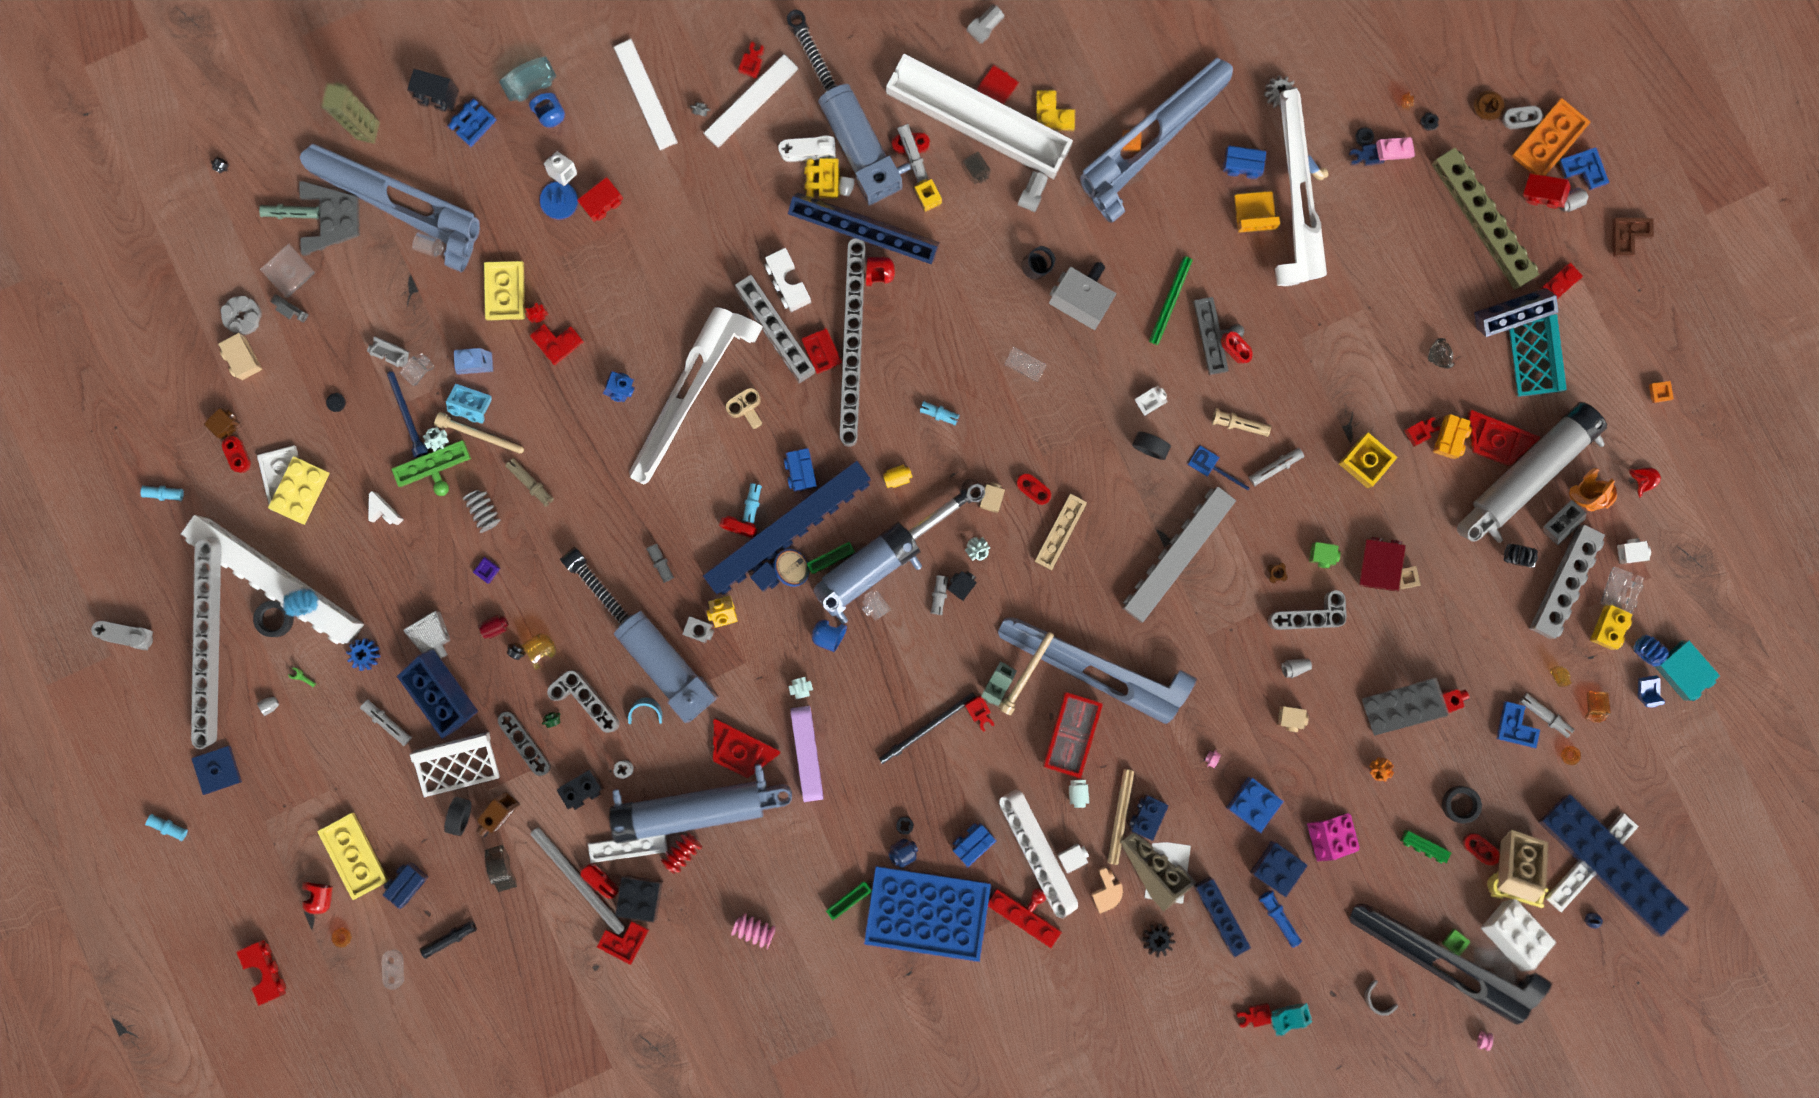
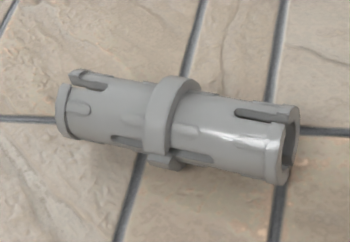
(939, 595)

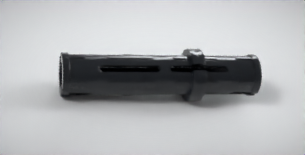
(455, 935)

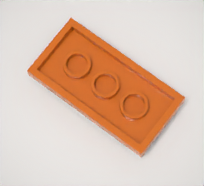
(1551, 138)

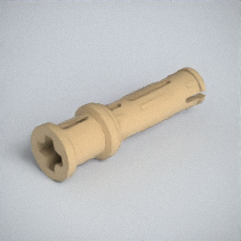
(1232, 418)

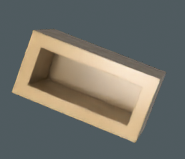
(239, 356)

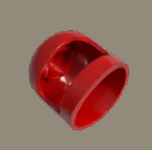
(879, 270)
(320, 897)

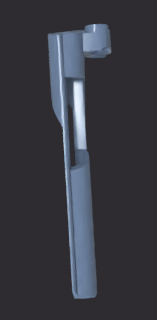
(448, 222)
(1143, 694)

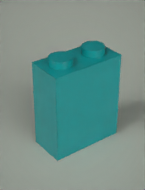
(1687, 671)

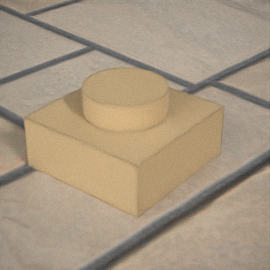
(1410, 578)

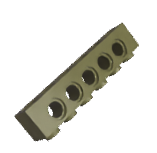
(350, 113)

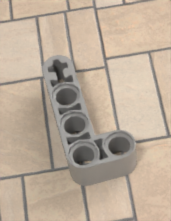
(1306, 616)
(587, 704)

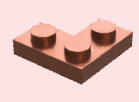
(1625, 232)

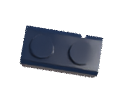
(405, 885)

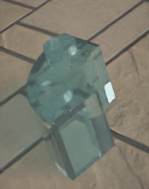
(527, 79)

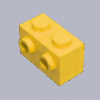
(1611, 627)

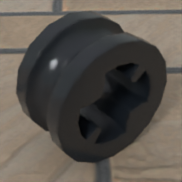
(898, 825)

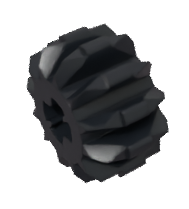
(1520, 555)
(1163, 945)

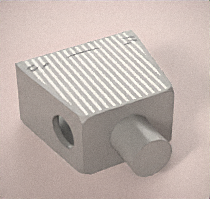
(429, 634)

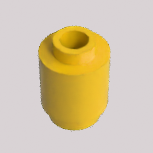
(897, 476)

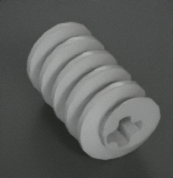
(482, 510)

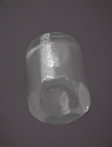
(427, 245)

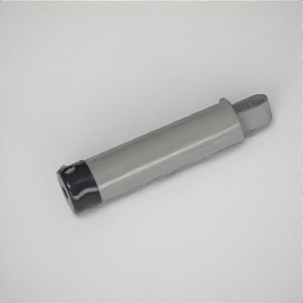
(1533, 471)

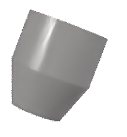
(846, 186)
(268, 705)

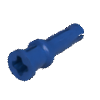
(1276, 911)

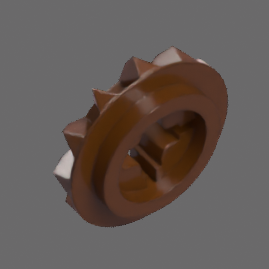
(1497, 105)

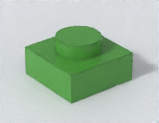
(1455, 942)

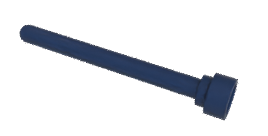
(419, 448)

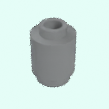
(1576, 198)

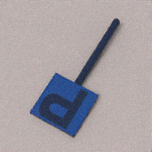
(1205, 461)

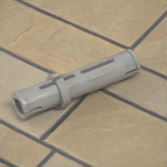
(912, 152)
(1296, 455)
(370, 709)
(1553, 720)

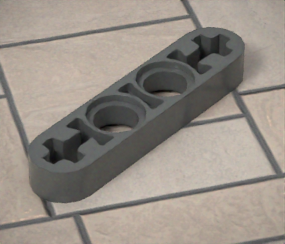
(521, 746)

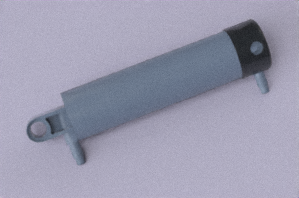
(694, 810)

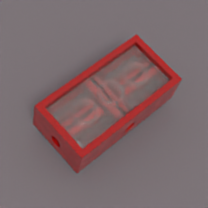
(1072, 735)

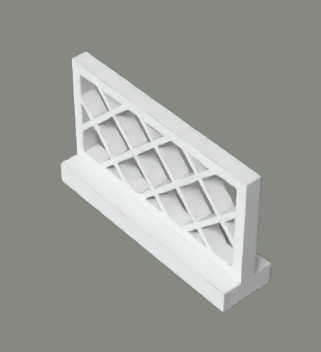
(448, 749)

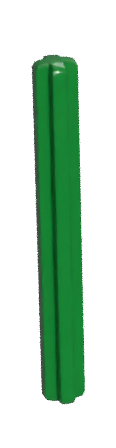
(1170, 300)

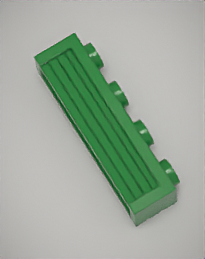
(830, 558)
(1429, 848)
(848, 900)

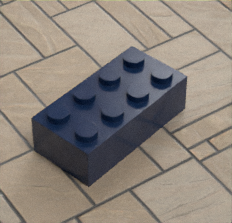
(437, 693)

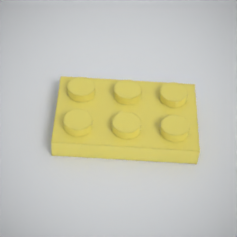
(504, 290)
(298, 490)

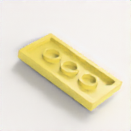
(353, 856)

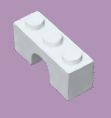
(793, 295)

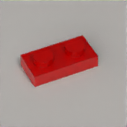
(1563, 280)

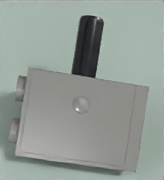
(1082, 295)

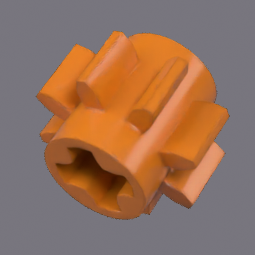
(1381, 769)

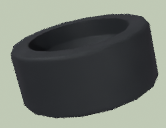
(1151, 445)
(258, 620)
(1477, 804)
(457, 816)

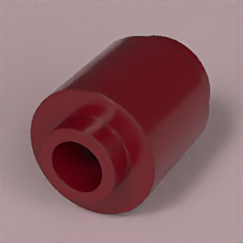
(493, 626)

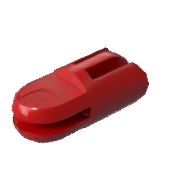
(599, 881)

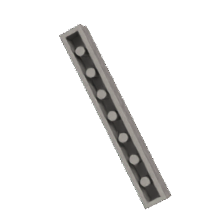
(1179, 554)

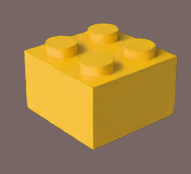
(1368, 460)

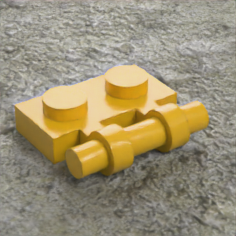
(828, 178)

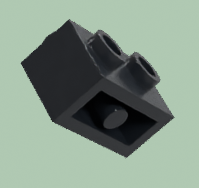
(580, 789)

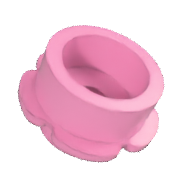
(1212, 758)

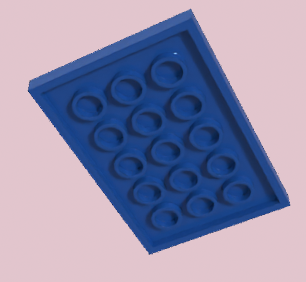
(927, 913)

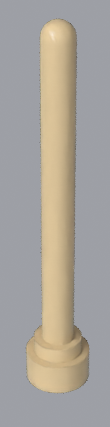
(443, 421)
(1008, 704)

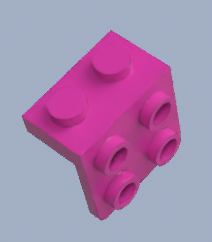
(1333, 838)

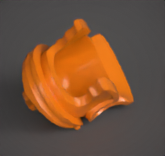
(1592, 493)

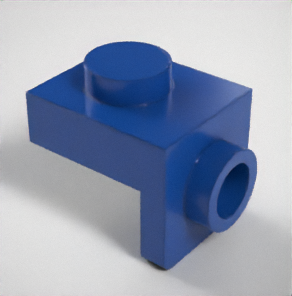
(1650, 691)

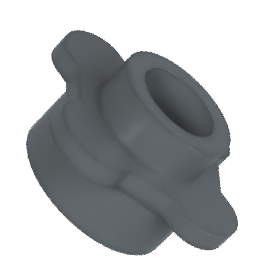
(699, 109)

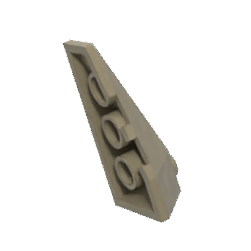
(1160, 877)

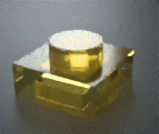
(1561, 676)

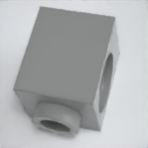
(690, 630)

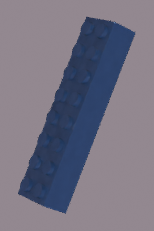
(1613, 865)

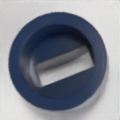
(1595, 916)

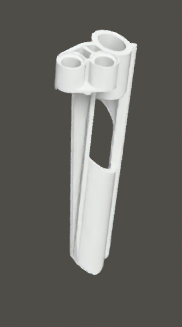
(1307, 240)
(711, 345)

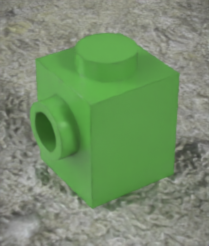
(1324, 554)

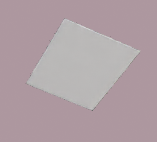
(1177, 855)

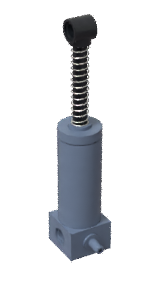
(851, 125)
(661, 662)

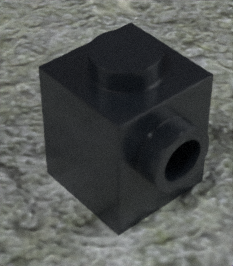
(962, 584)

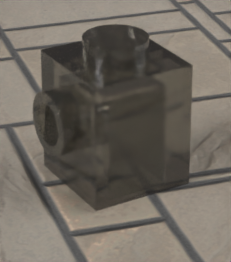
(976, 168)

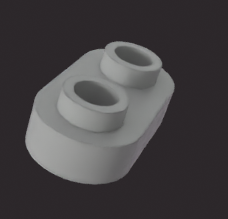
(1521, 118)

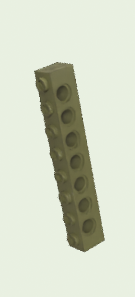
(1485, 229)

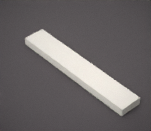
(645, 94)
(751, 101)
(1579, 876)

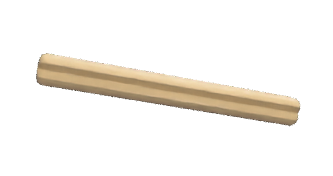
(1120, 818)

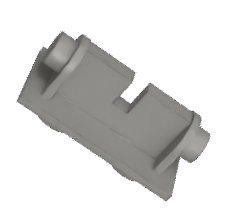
(392, 353)

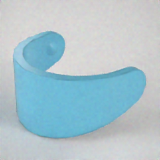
(646, 702)

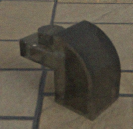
(498, 868)

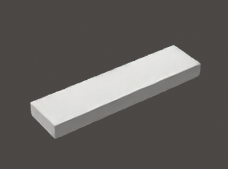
(610, 850)

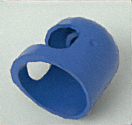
(549, 114)
(828, 636)

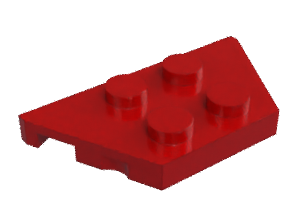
(1497, 439)
(739, 750)

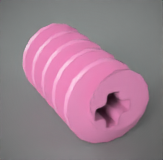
(753, 930)

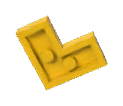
(1052, 117)

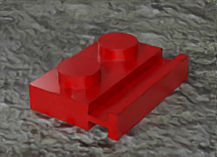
(821, 351)

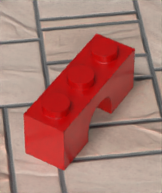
(271, 985)

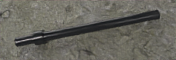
(896, 749)

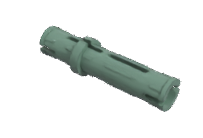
(289, 211)

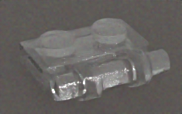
(1617, 587)

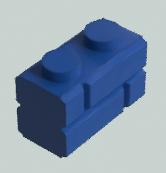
(1244, 161)
(800, 469)
(973, 844)

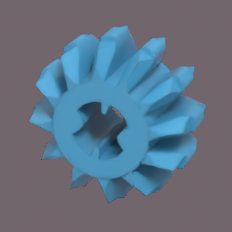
(300, 602)

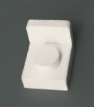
(1151, 400)

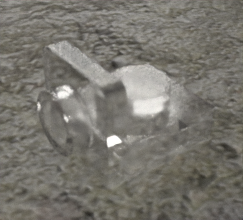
(416, 369)

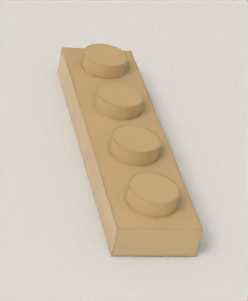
(1060, 532)

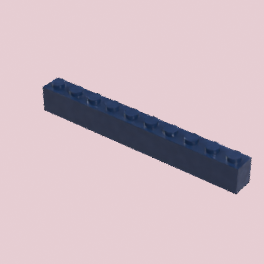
(787, 528)

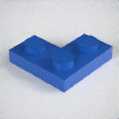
(1588, 164)
(1511, 726)

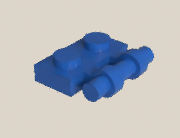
(475, 126)

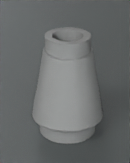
(1295, 667)

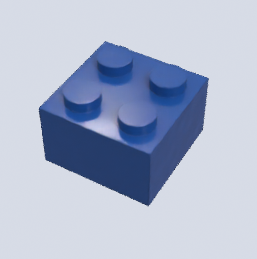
(1254, 804)

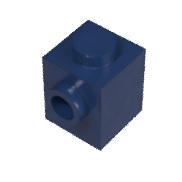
(765, 577)

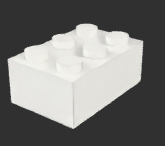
(1518, 935)

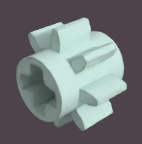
(435, 439)
(977, 548)
(800, 688)

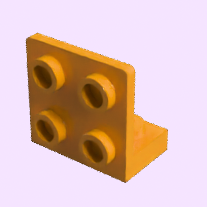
(1255, 212)

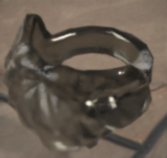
(1438, 356)

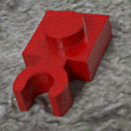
(751, 63)
(536, 313)
(1420, 431)
(978, 710)
(1258, 1015)

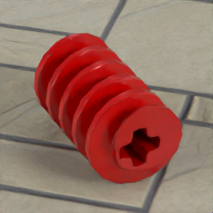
(681, 853)

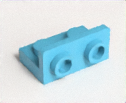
(468, 403)

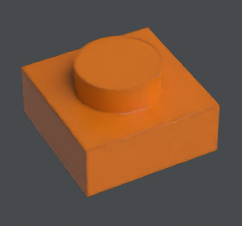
(1134, 144)
(1661, 392)

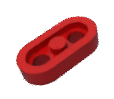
(921, 147)
(1234, 345)
(237, 453)
(1034, 488)
(745, 529)
(1480, 848)

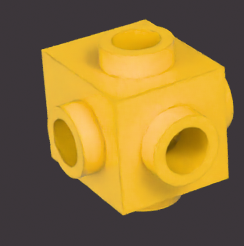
(722, 611)

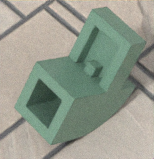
(998, 683)

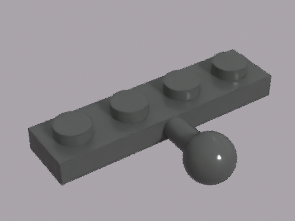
(1211, 335)

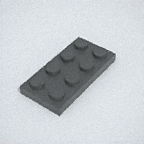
(1405, 706)

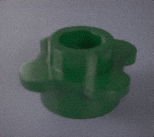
(551, 719)

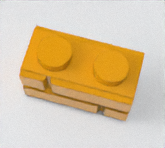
(1452, 437)

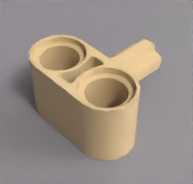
(746, 408)

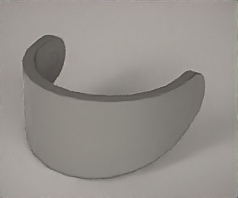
(1368, 1002)

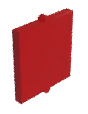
(997, 85)

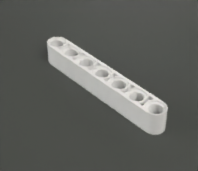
(1038, 853)

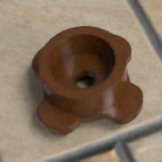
(1282, 573)

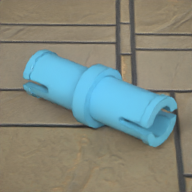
(939, 413)
(162, 493)
(752, 503)
(166, 827)

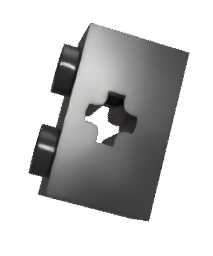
(1564, 522)

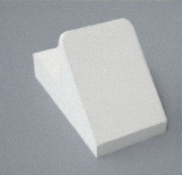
(379, 506)

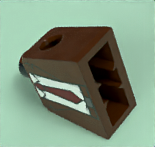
(496, 814)

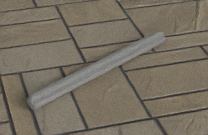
(572, 874)

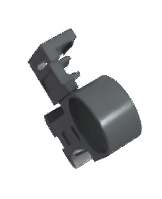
(288, 309)

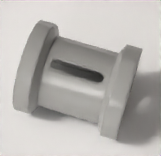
(617, 767)

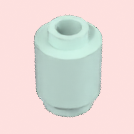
(1078, 793)

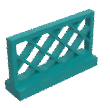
(1554, 353)

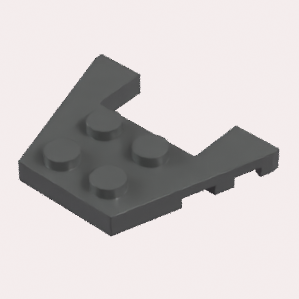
(337, 217)

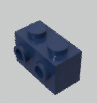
(1148, 817)

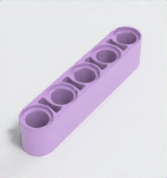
(807, 753)

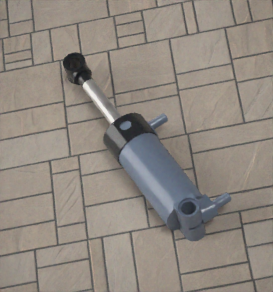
(884, 555)

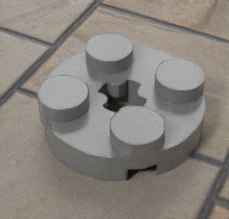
(237, 325)

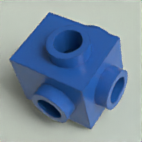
(619, 387)

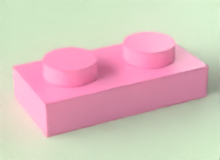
(1395, 148)

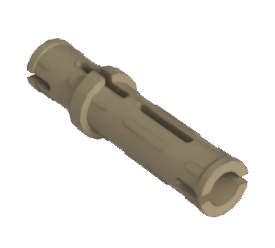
(534, 487)

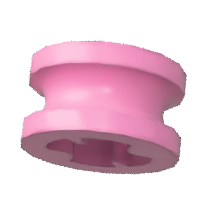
(1485, 1040)

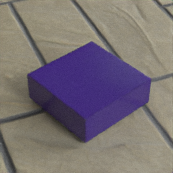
(486, 570)

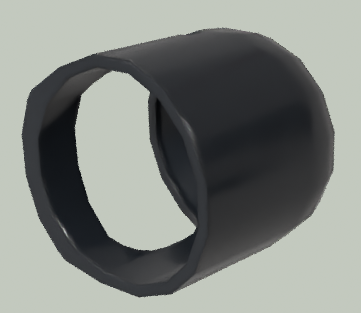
(1035, 265)

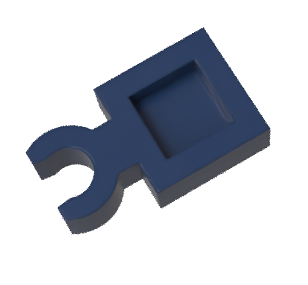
(1368, 155)

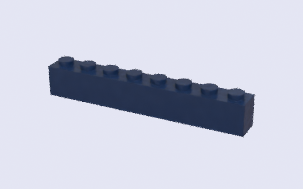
(863, 228)

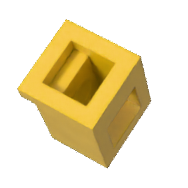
(928, 186)

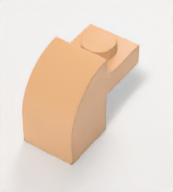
(1109, 895)

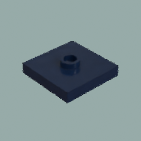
(216, 770)

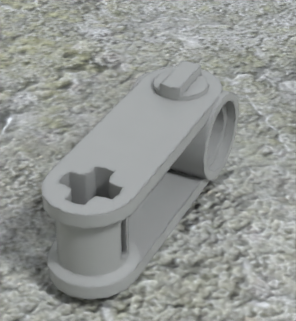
(124, 635)

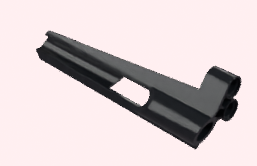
(1496, 993)

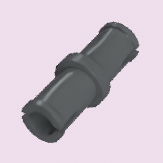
(660, 563)

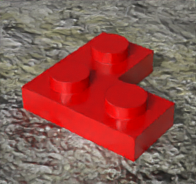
(556, 348)
(624, 947)

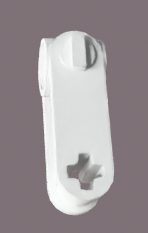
(808, 148)

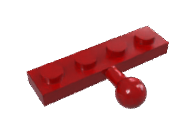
(1025, 917)

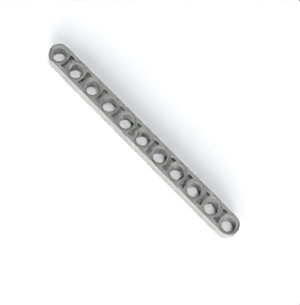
(849, 333)
(211, 634)

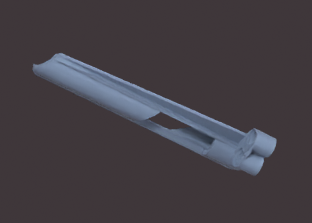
(1111, 172)

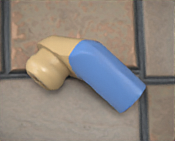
(1318, 173)

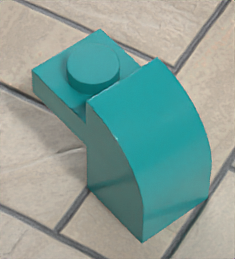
(1290, 1018)

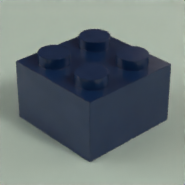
(1278, 869)

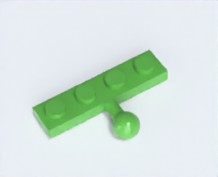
(431, 465)

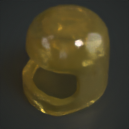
(538, 647)

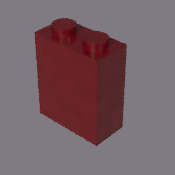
(1383, 564)

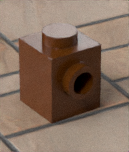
(222, 423)

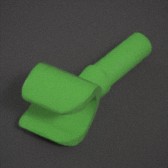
(300, 676)

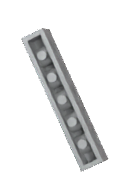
(775, 329)
(1574, 552)

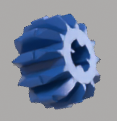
(1650, 650)
(360, 661)

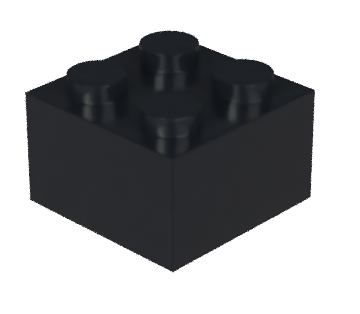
(433, 90)
(639, 898)

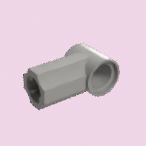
(982, 27)
(1032, 195)

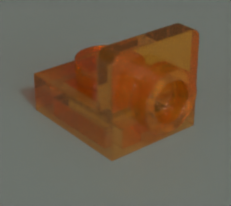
(1598, 706)

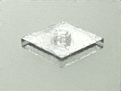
(287, 271)

